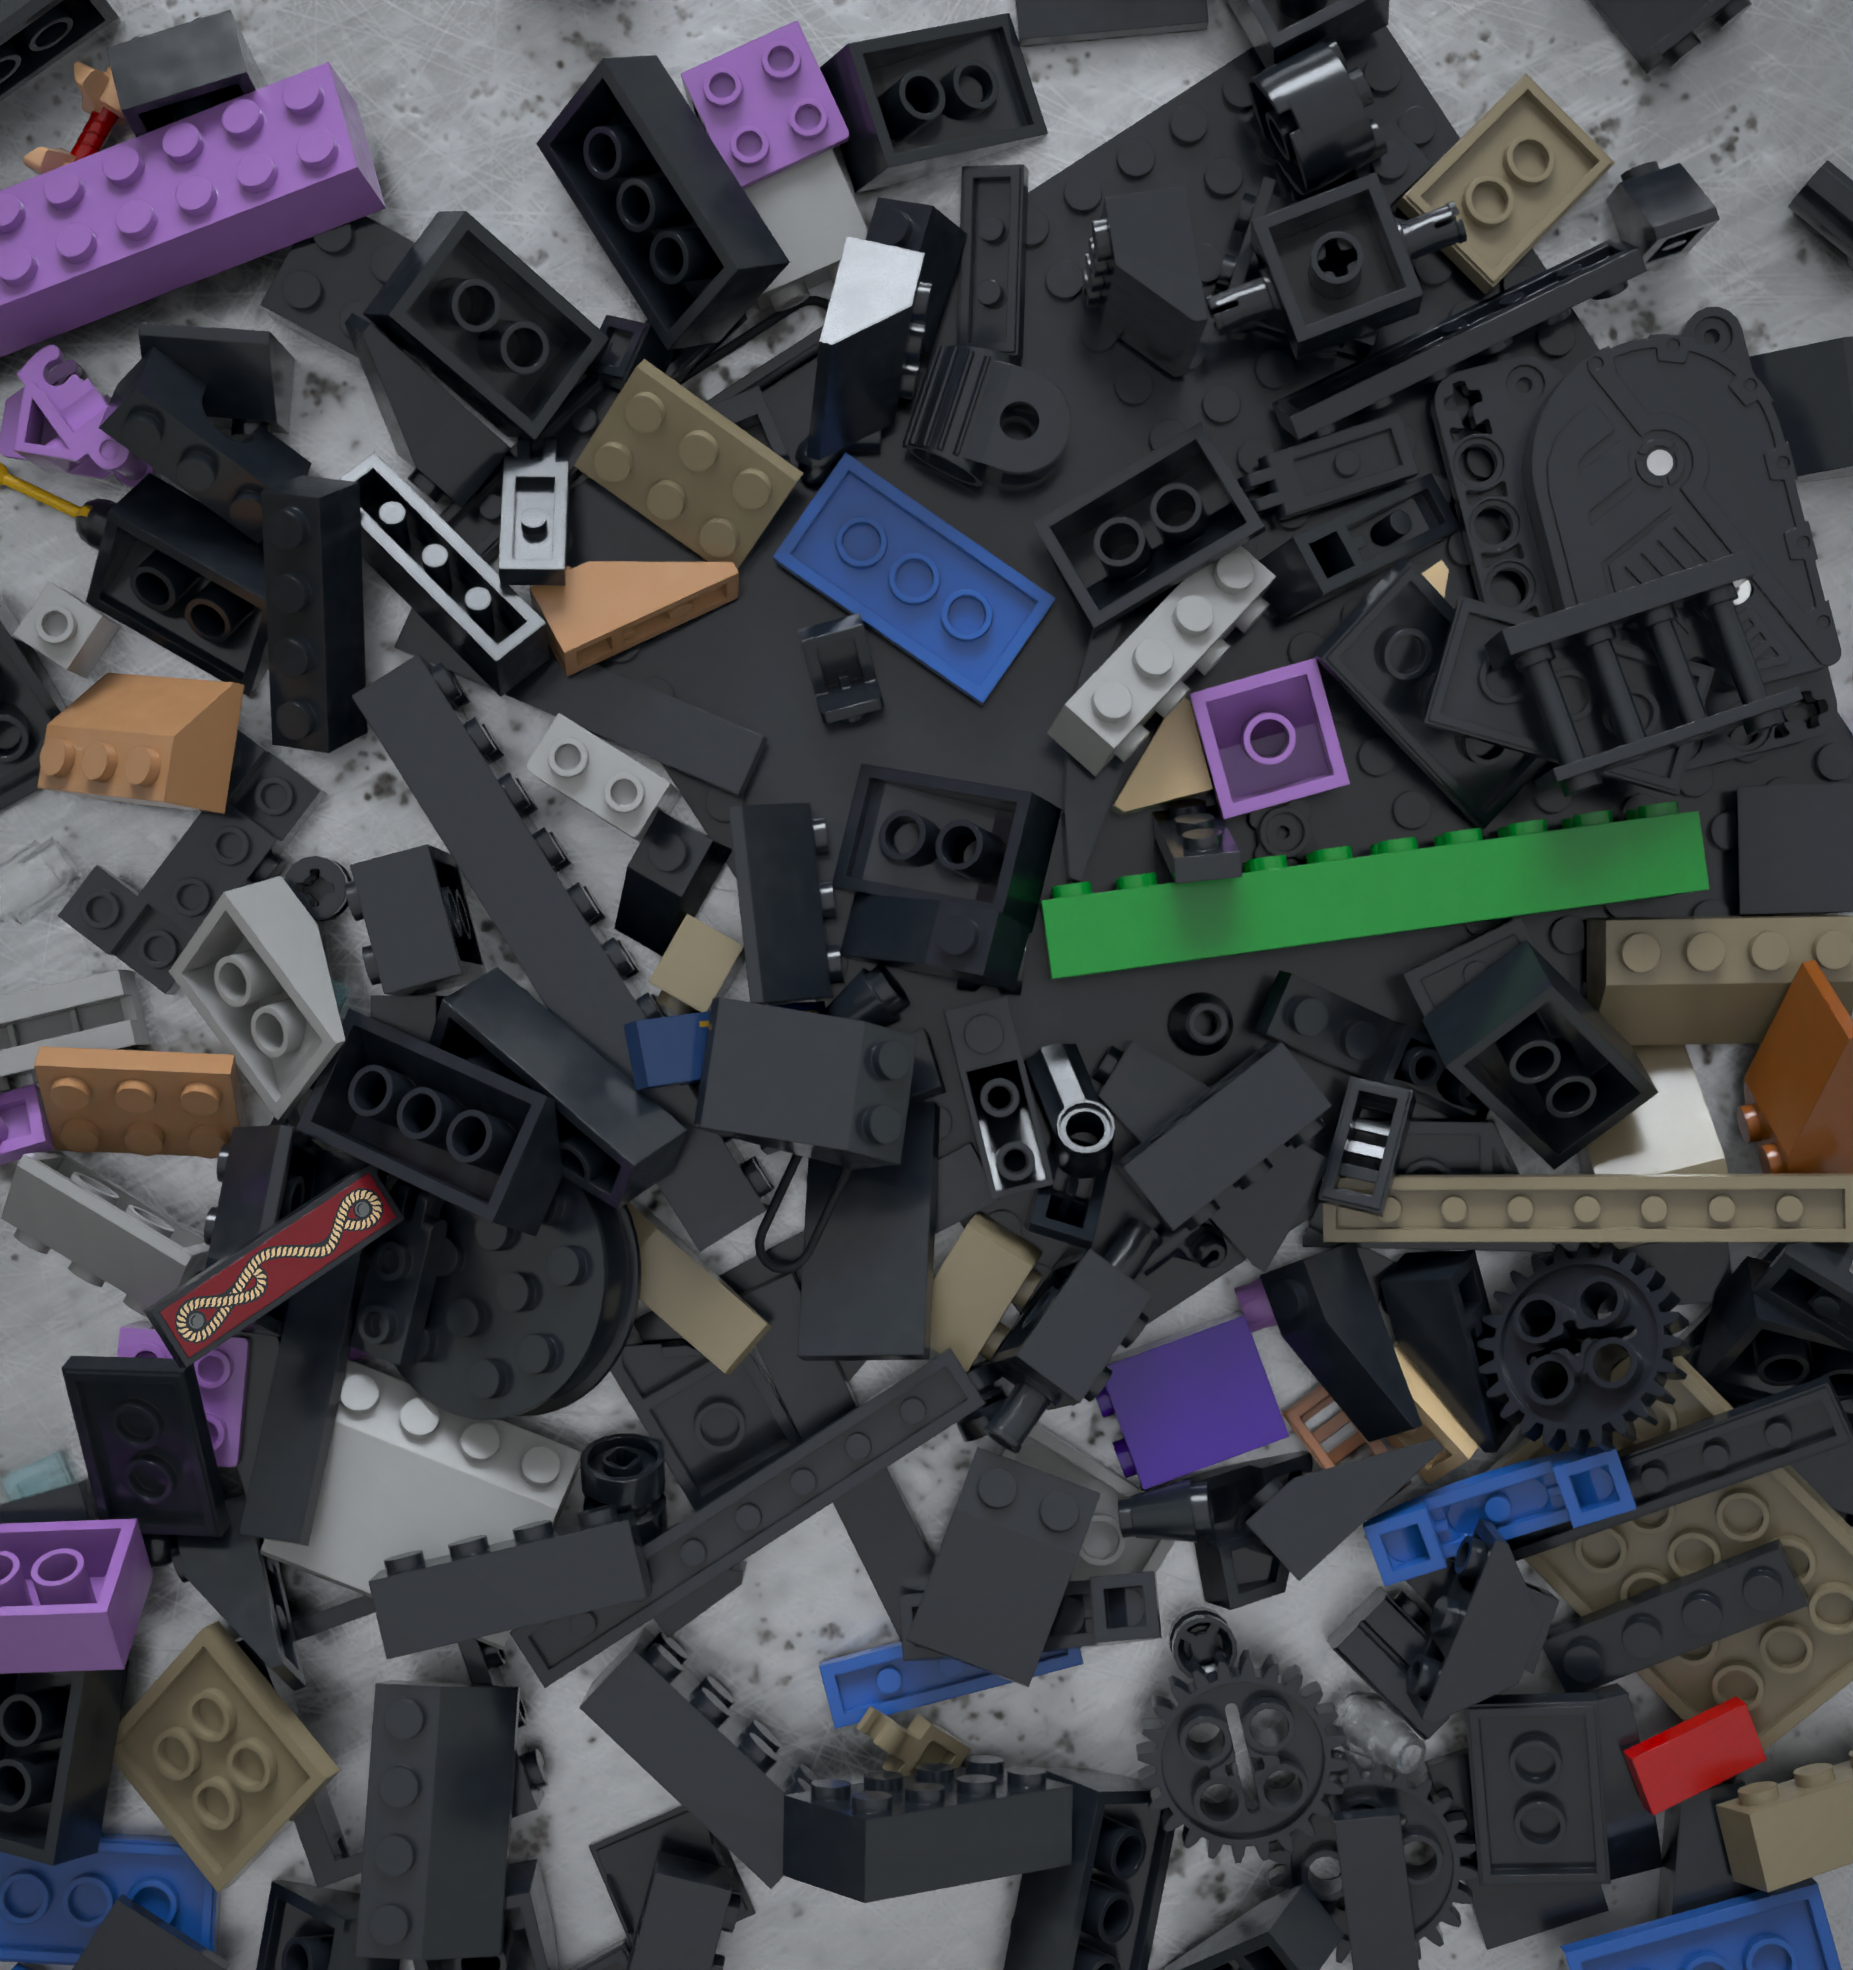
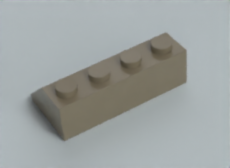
(1709, 974)

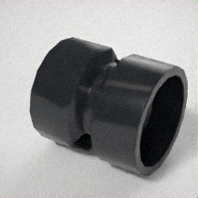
(631, 1475)

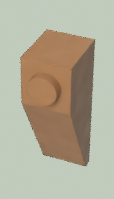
(626, 603)

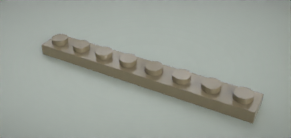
(1602, 1208)

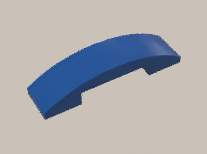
(1515, 1498)

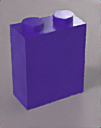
(1190, 1401)

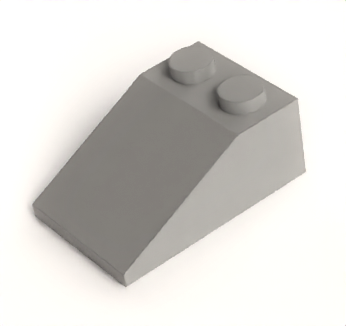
(265, 989)

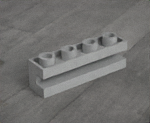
(78, 1013)

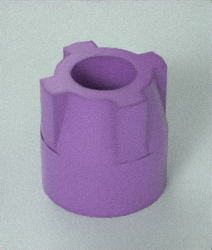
(1255, 1305)

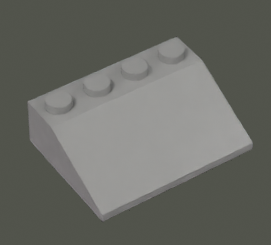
(421, 1479)

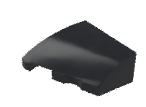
(1234, 1561)

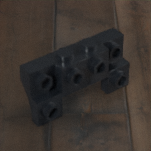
(216, 854)

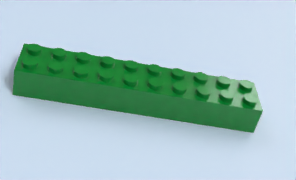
(1377, 894)

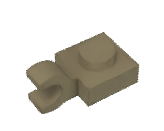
(912, 1746)

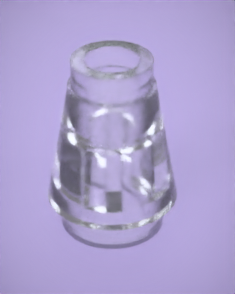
(1379, 1732)

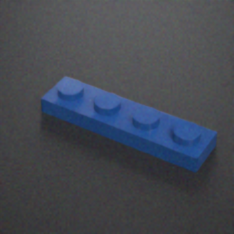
(892, 1685)

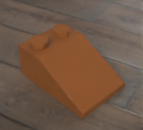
(1803, 1083)

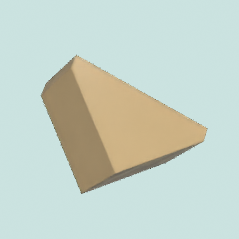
(1169, 768)

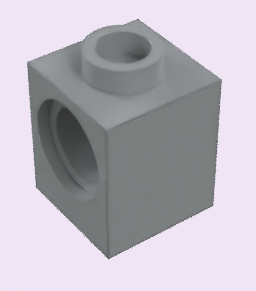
(67, 630)

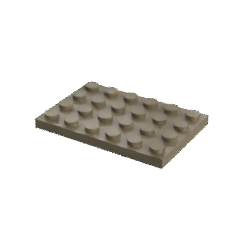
(1775, 1667)

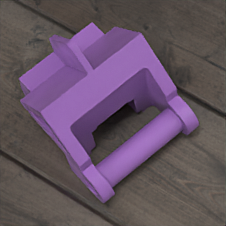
(58, 423)

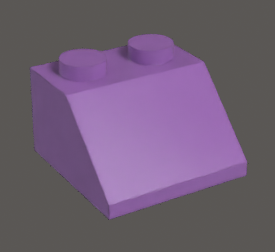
(1269, 738)

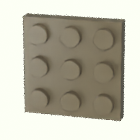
(220, 1756)

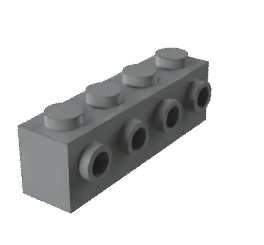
(1158, 658)

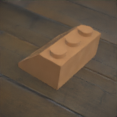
(146, 742)

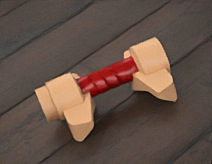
(102, 104)

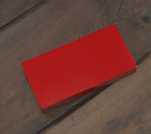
(1694, 1755)

